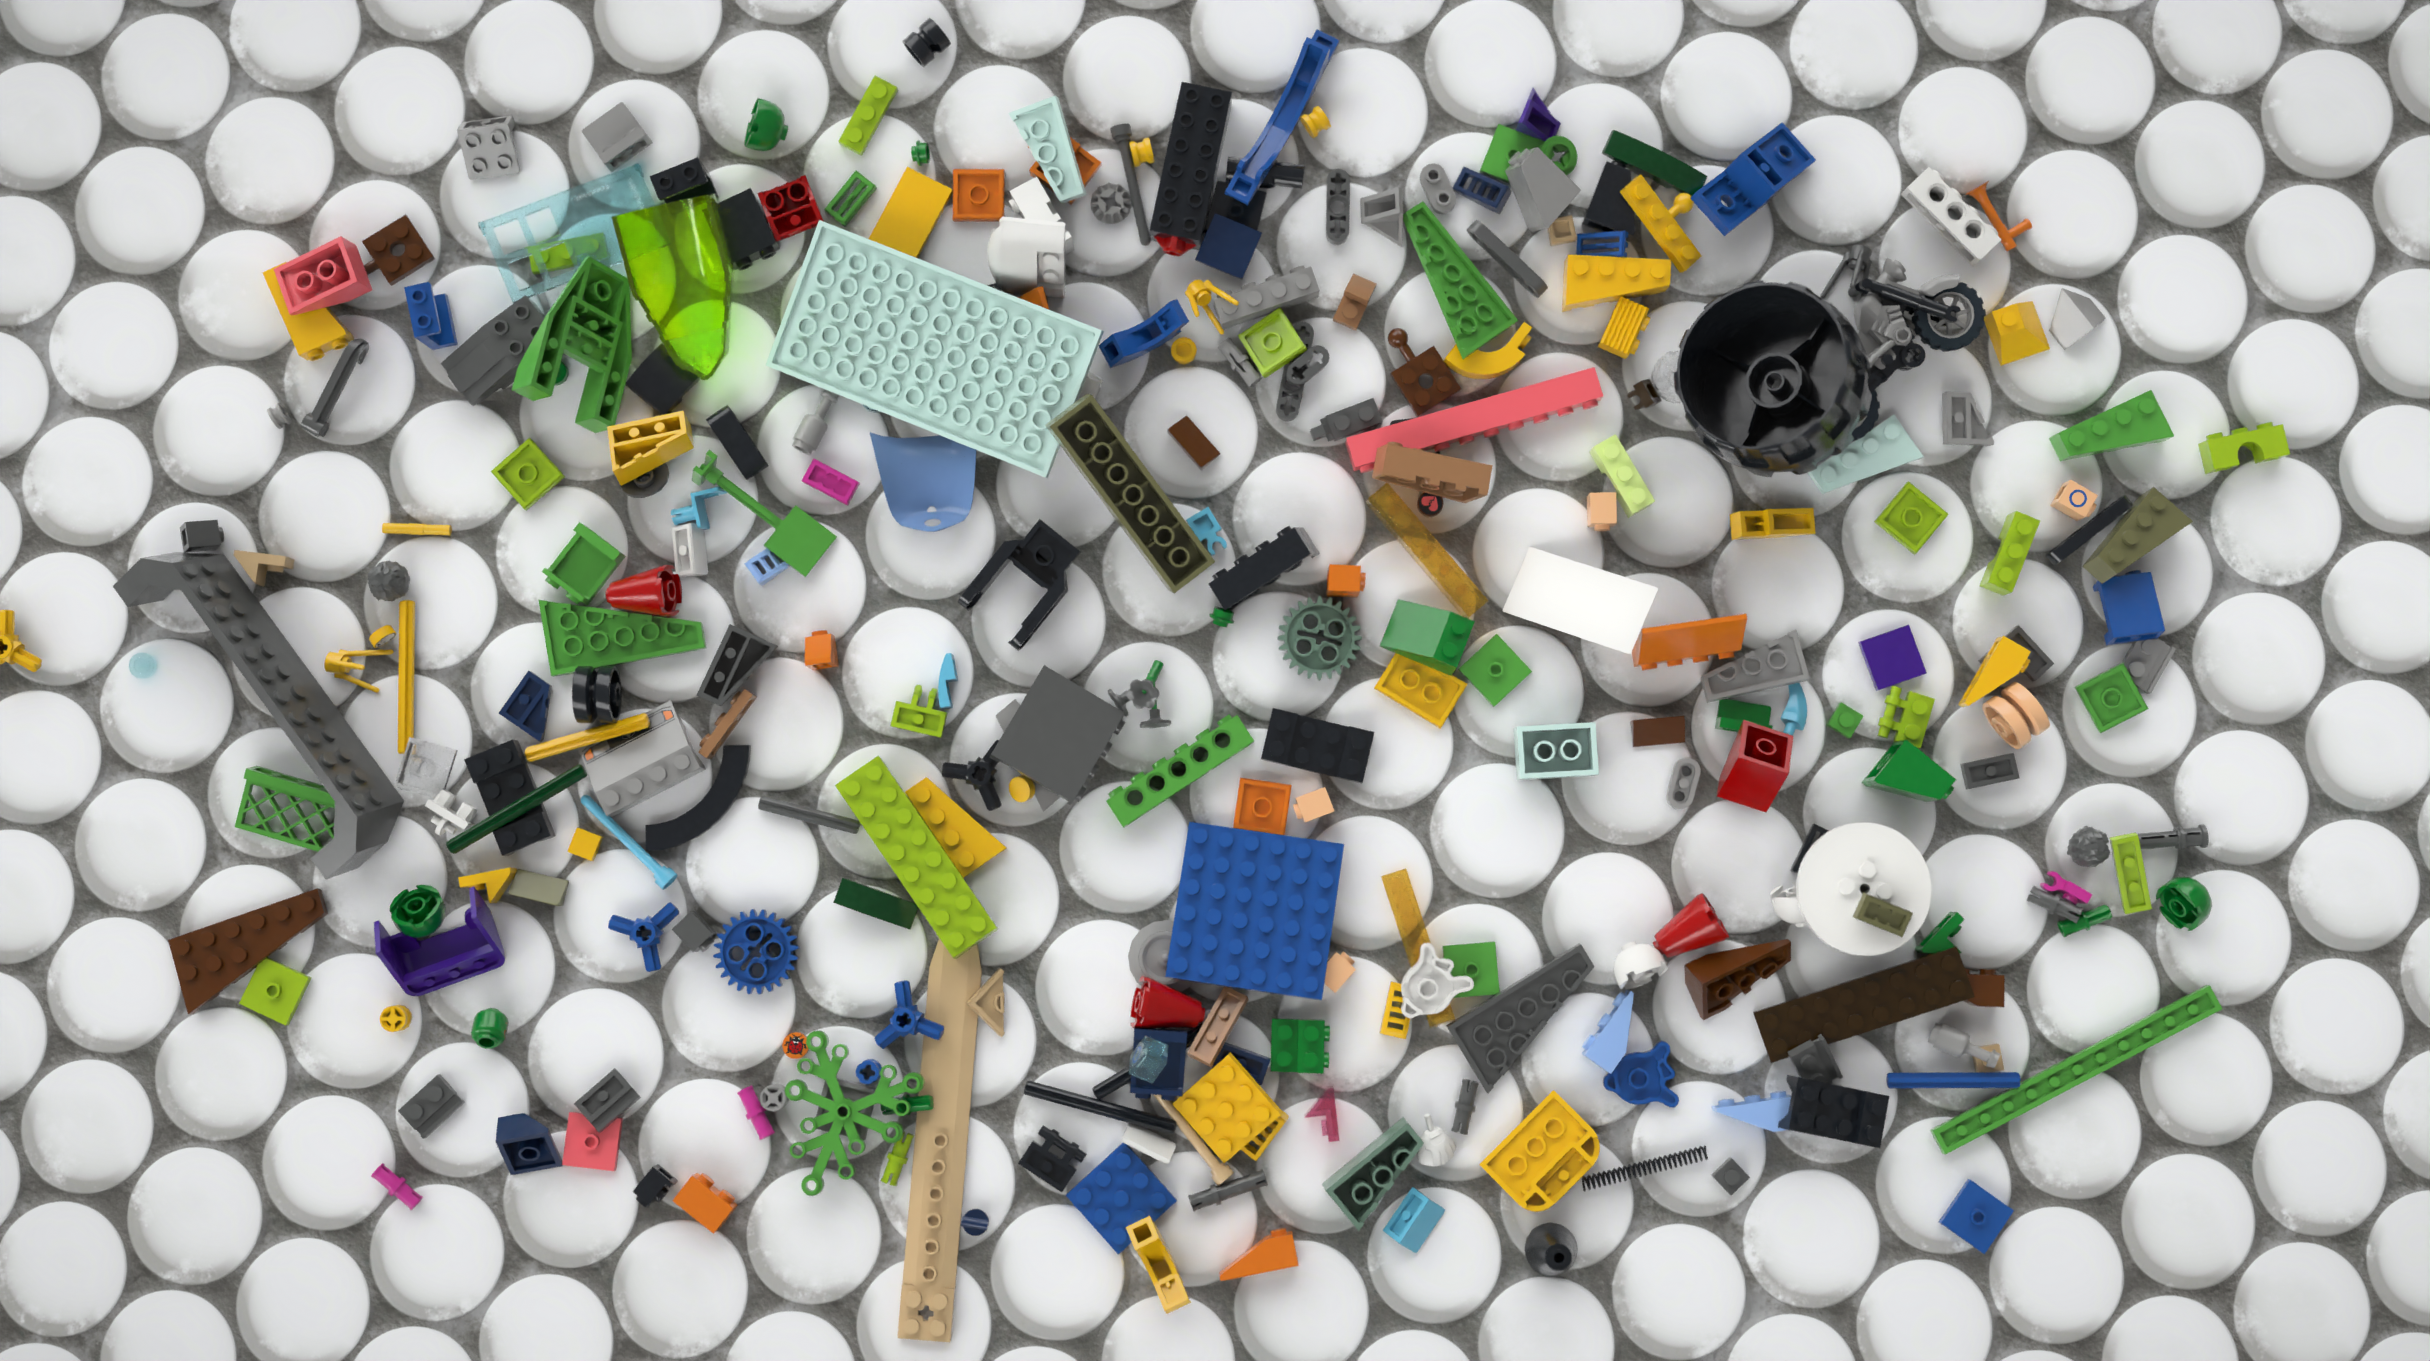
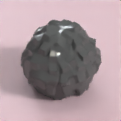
(388, 581)
(2088, 847)

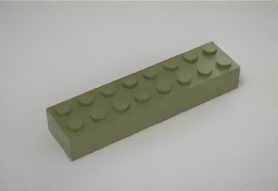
(1130, 493)

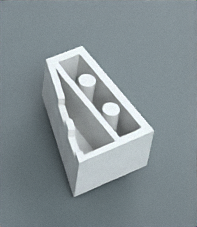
(1034, 204)

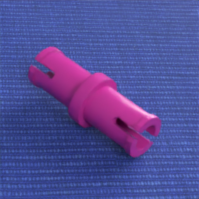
(756, 1112)
(396, 1186)

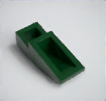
(876, 903)

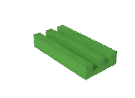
(857, 205)

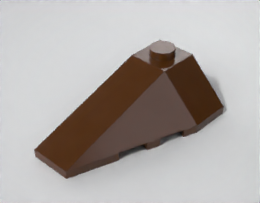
(1725, 974)

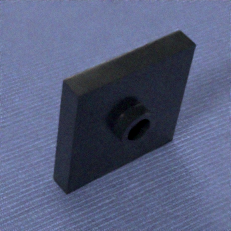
(1235, 210)

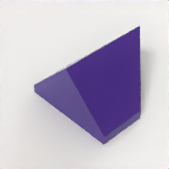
(1537, 119)

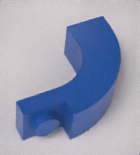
(1144, 337)

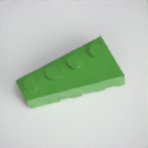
(2121, 427)

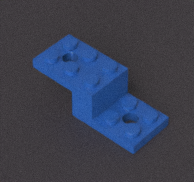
(1753, 179)

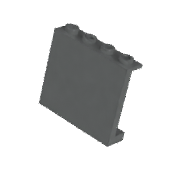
(1059, 735)

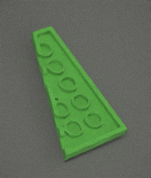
(1464, 295)
(611, 637)

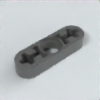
(1331, 188)

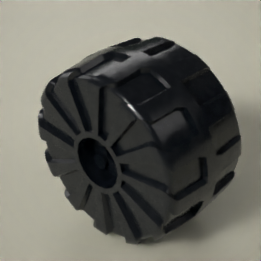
(1740, 351)

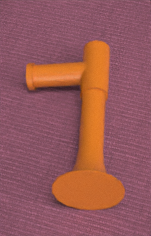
(2006, 235)

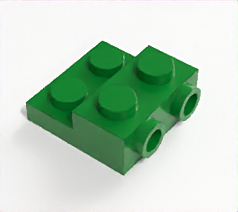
(1299, 1045)

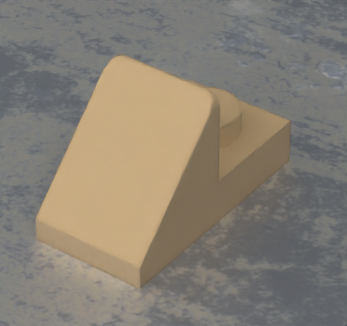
(258, 564)

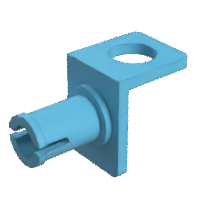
(697, 510)

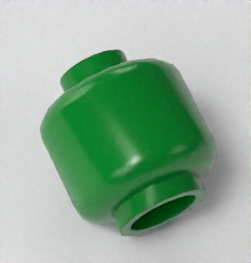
(489, 1028)

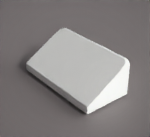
(689, 550)
(1149, 1143)

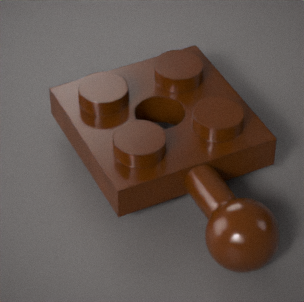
(381, 246)
(1426, 363)

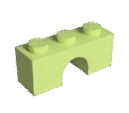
(1617, 465)

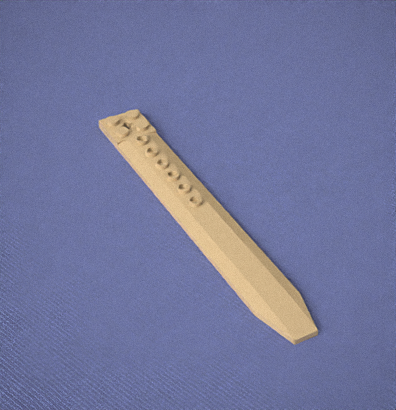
(940, 1149)

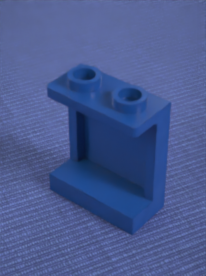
(430, 316)
(2130, 608)

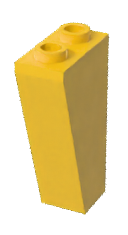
(310, 331)

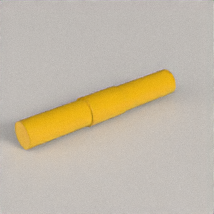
(416, 529)

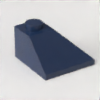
(526, 1144)

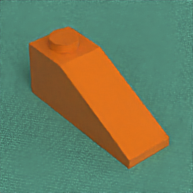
(1269, 1254)

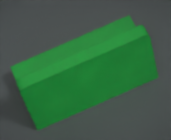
(1733, 712)

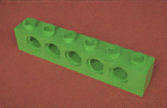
(1129, 813)

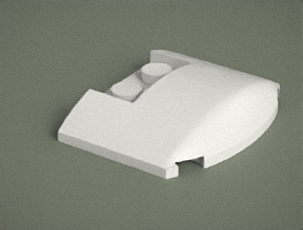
(1028, 256)

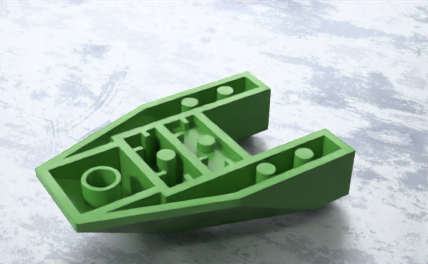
(593, 328)

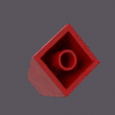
(1756, 766)

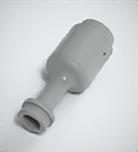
(813, 426)
(1957, 1043)

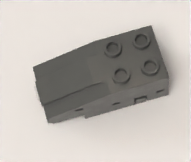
(494, 352)

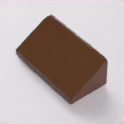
(1193, 442)
(1658, 731)

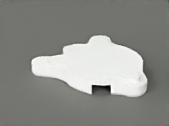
(1429, 984)

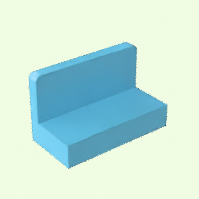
(1414, 1220)

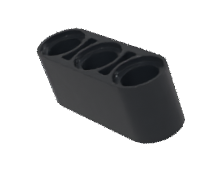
(737, 442)

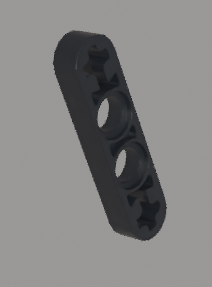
(2089, 530)

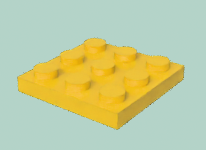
(1227, 1107)

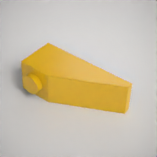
(2000, 665)

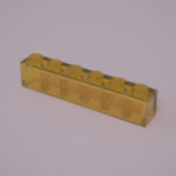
(1426, 551)

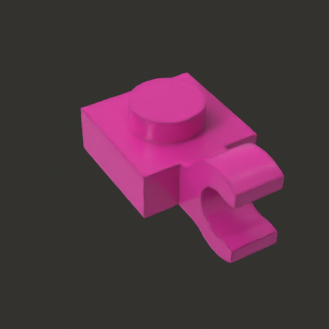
(2072, 892)

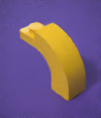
(1490, 364)
(1159, 1264)

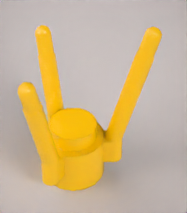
(1200, 294)
(340, 663)

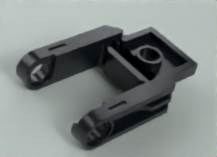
(1044, 559)

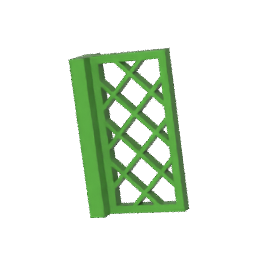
(293, 788)

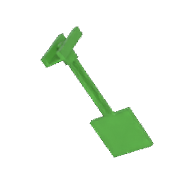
(796, 539)

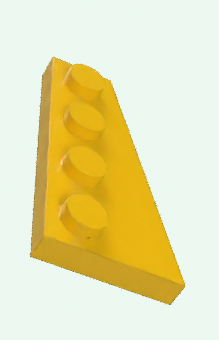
(958, 833)

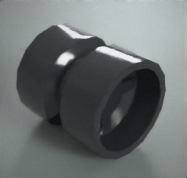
(926, 42)

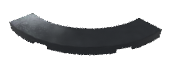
(709, 809)

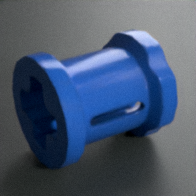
(862, 1076)

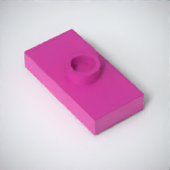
(830, 482)

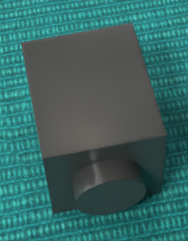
(201, 536)
(695, 932)

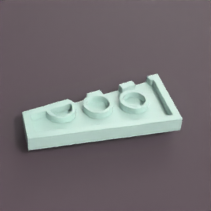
(1048, 138)
(1876, 452)

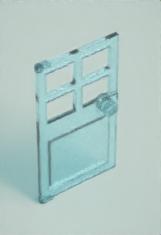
(583, 223)

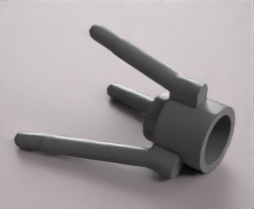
(1858, 260)

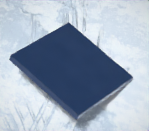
(1228, 246)

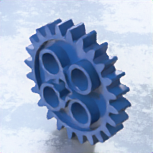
(773, 966)

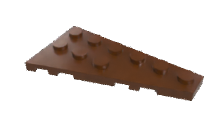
(232, 948)

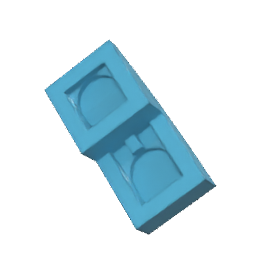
(947, 674)

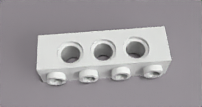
(1937, 215)

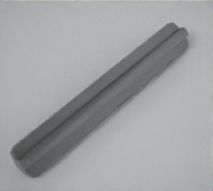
(809, 815)

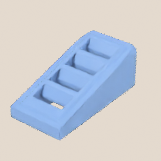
(771, 573)

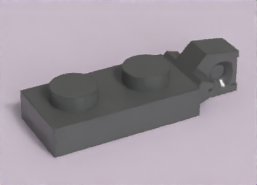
(1348, 421)

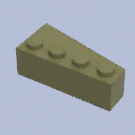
(2138, 532)

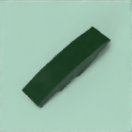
(1653, 163)

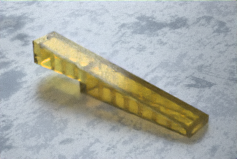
(1411, 928)

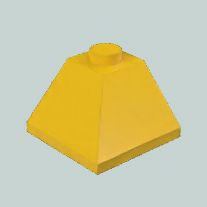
(2016, 332)

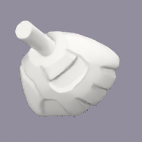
(1437, 1145)

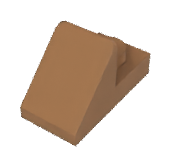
(1354, 302)

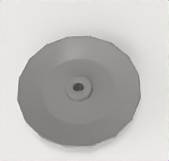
(1150, 955)

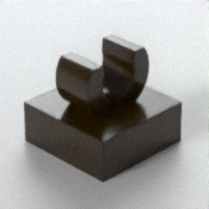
(1646, 393)

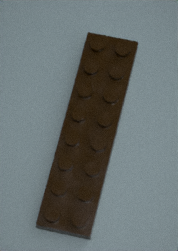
(1865, 1003)

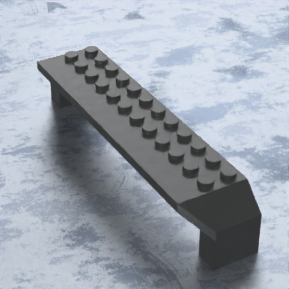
(361, 791)

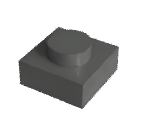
(1730, 1176)

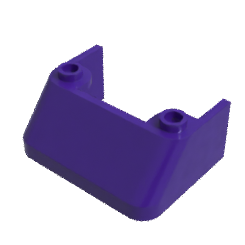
(444, 958)

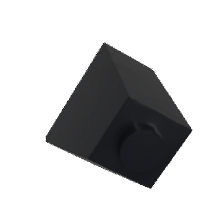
(1608, 208)

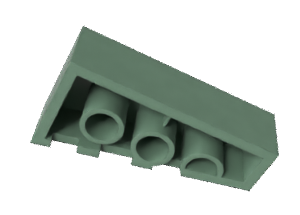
(1372, 1172)

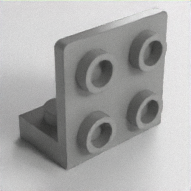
(616, 136)
(488, 147)

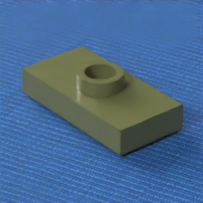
(1882, 914)

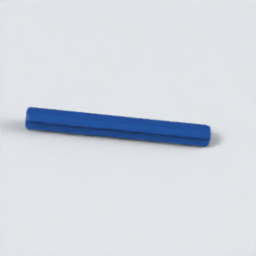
(1953, 1080)

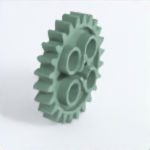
(1325, 615)

